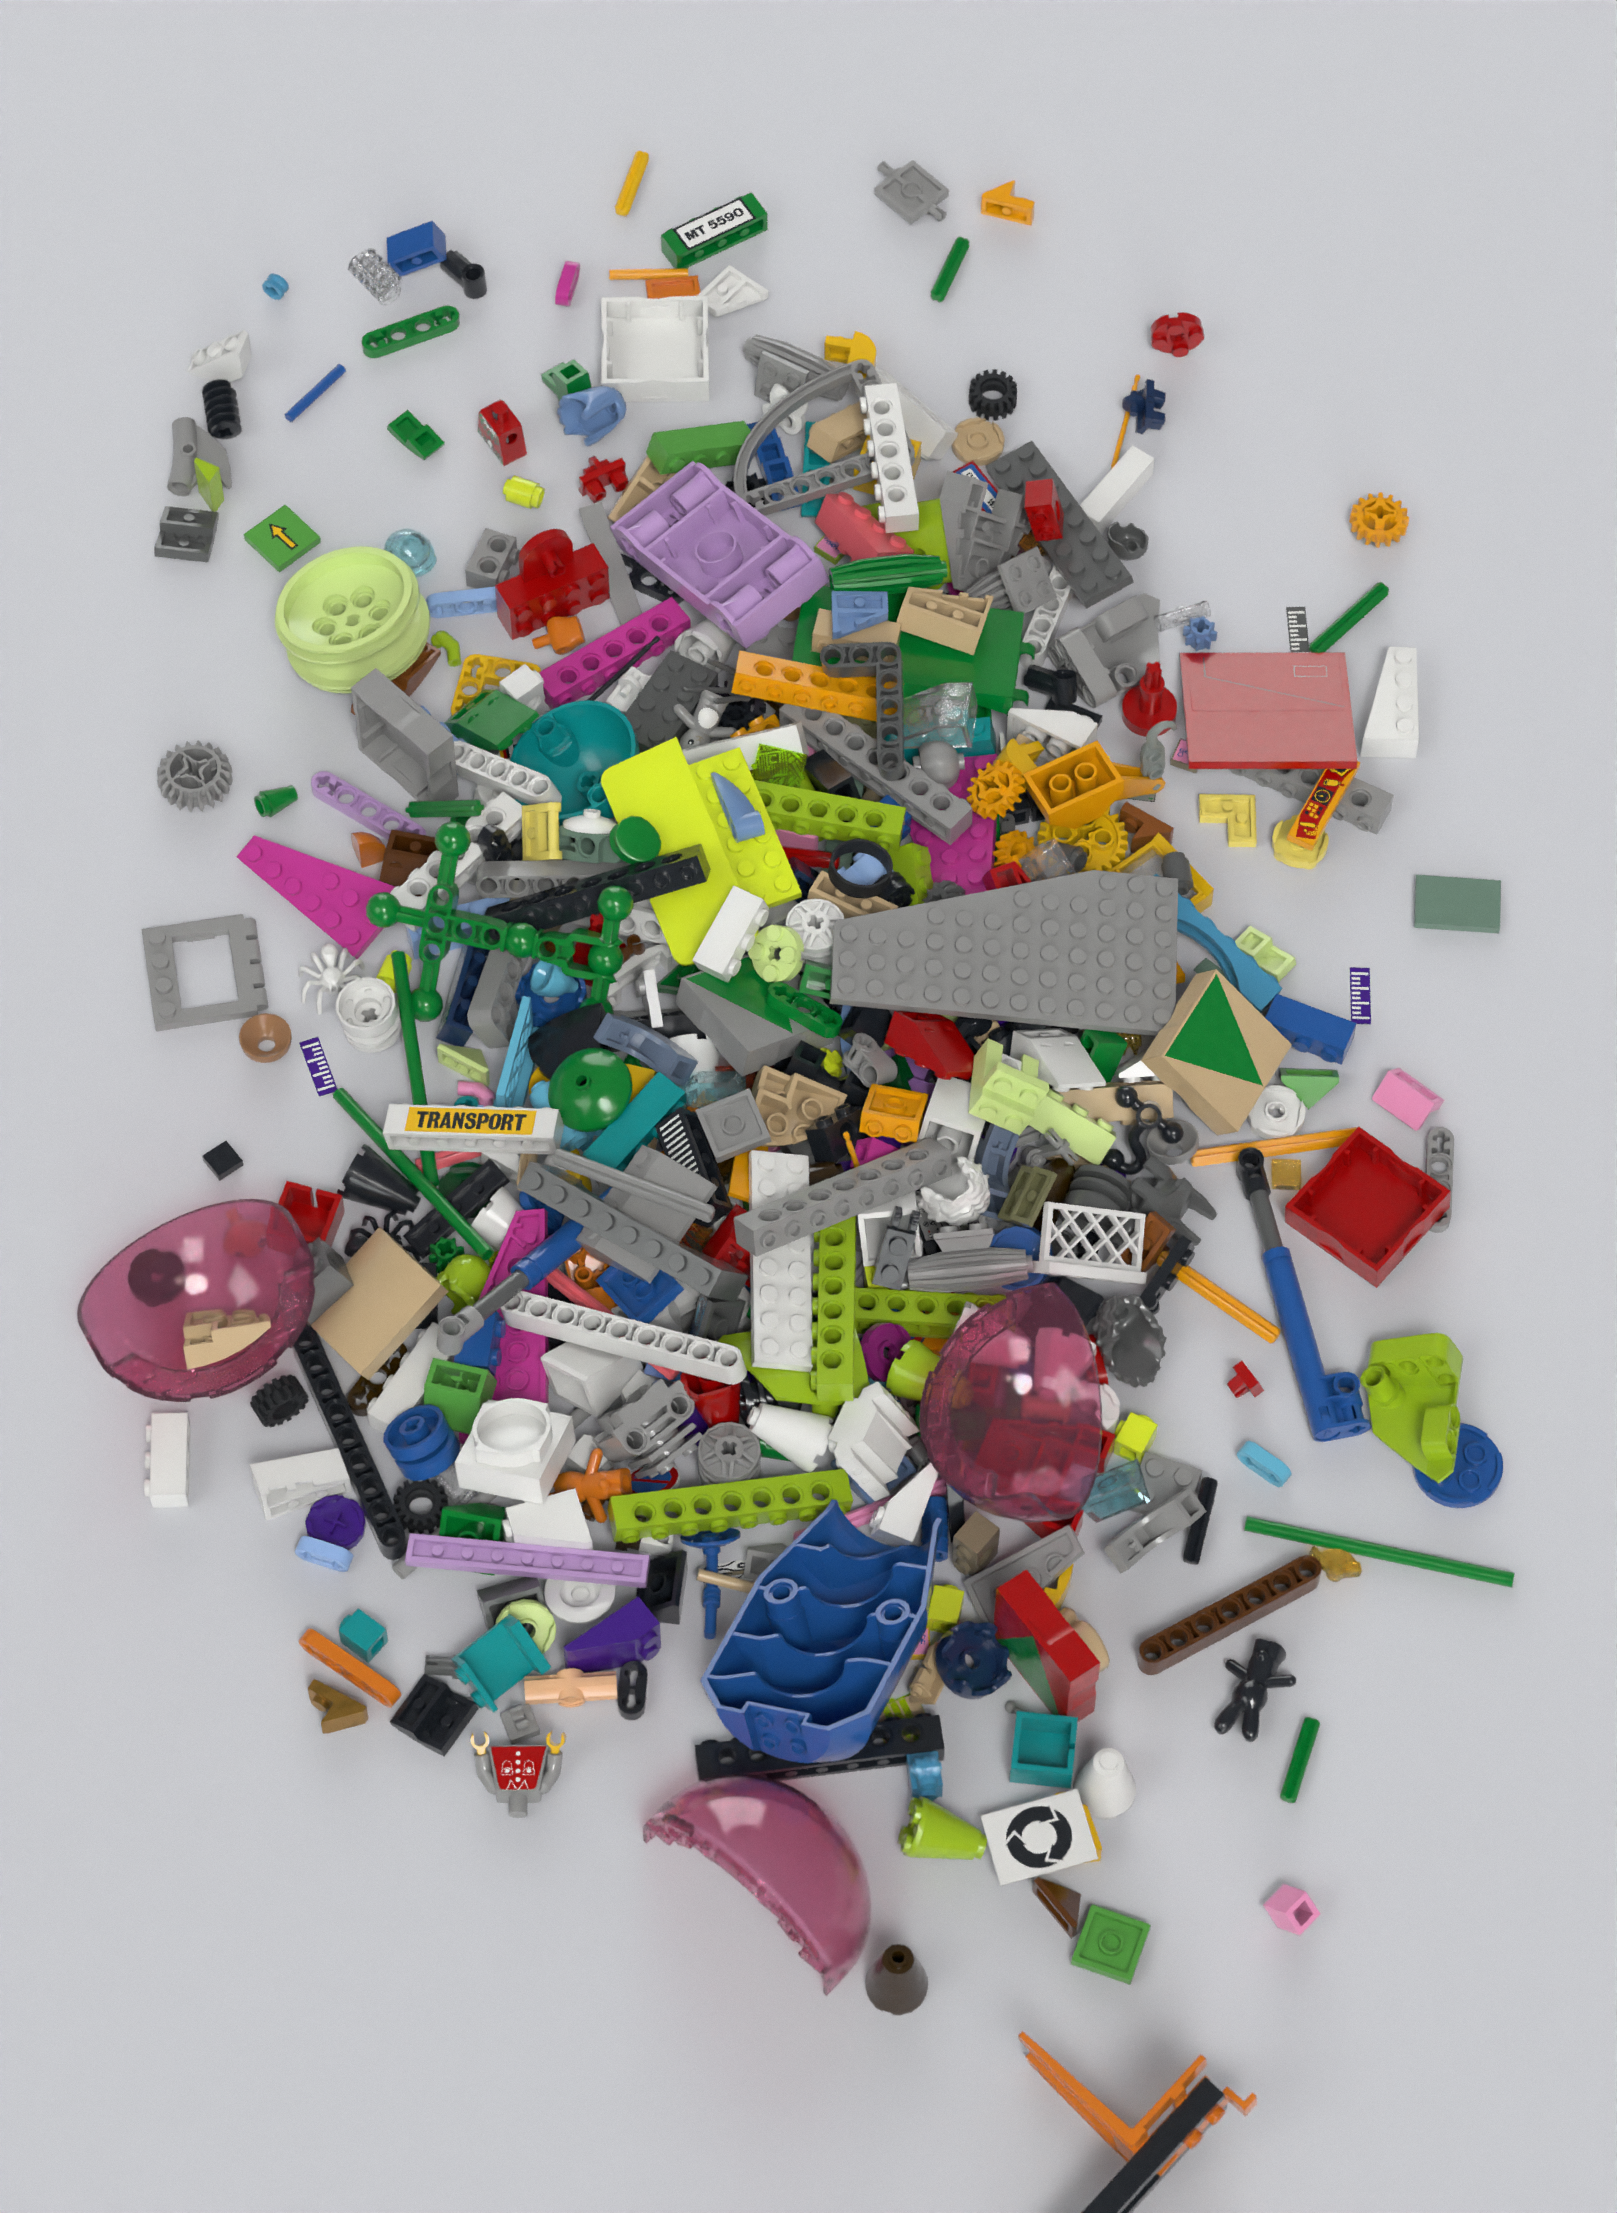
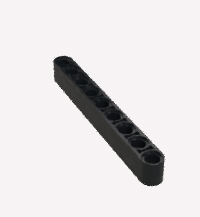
(351, 1453)

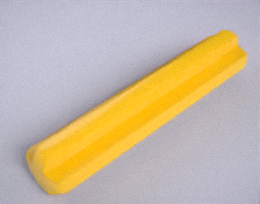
(631, 183)

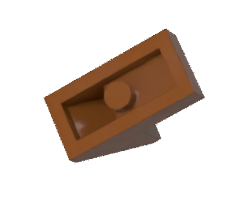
(1143, 825)
(1156, 1235)

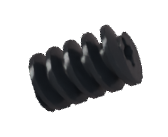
(221, 409)

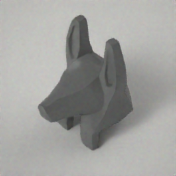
(1169, 1198)

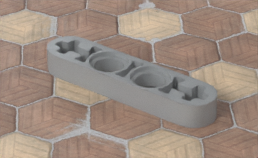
(1446, 1177)

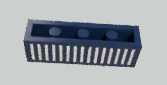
(454, 1021)

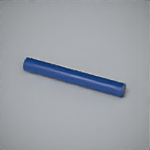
(315, 392)

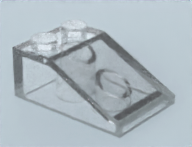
(940, 715)

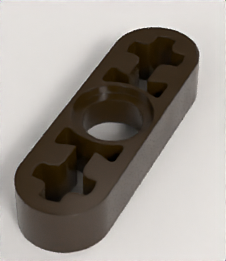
(359, 1389)

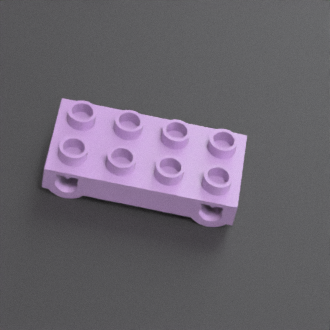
(720, 554)

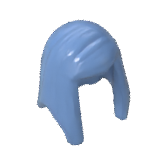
(591, 412)

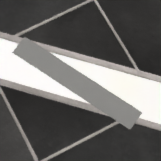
(620, 586)

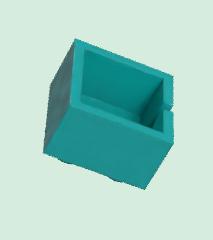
(1043, 1749)

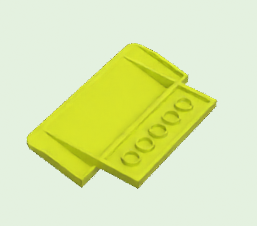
(687, 812)

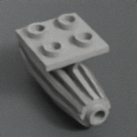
(786, 365)
(1017, 583)
(968, 1262)

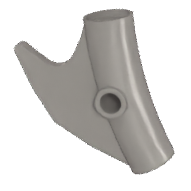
(191, 443)

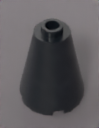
(378, 1184)

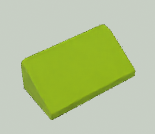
(209, 483)

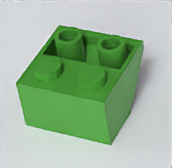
(458, 1392)

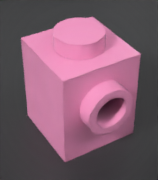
(1291, 1909)

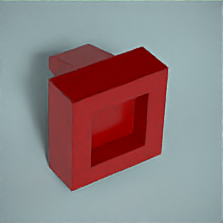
(1244, 1381)

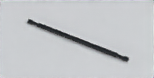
(624, 669)

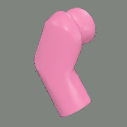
(478, 1090)

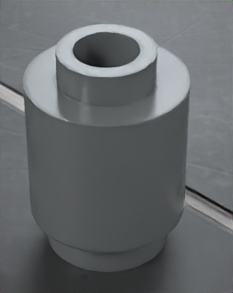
(1177, 866)

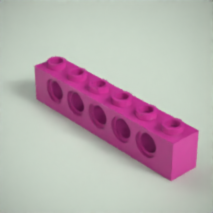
(619, 642)

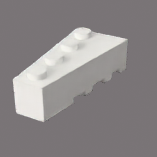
(1393, 719)

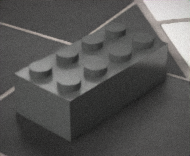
(653, 708)

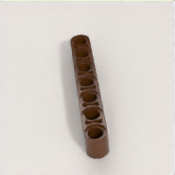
(1237, 1603)

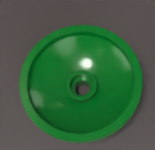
(600, 1099)

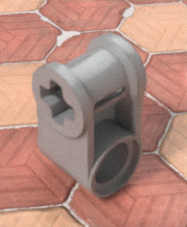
(870, 1062)

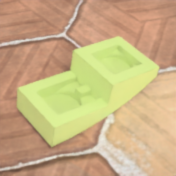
(1268, 957)

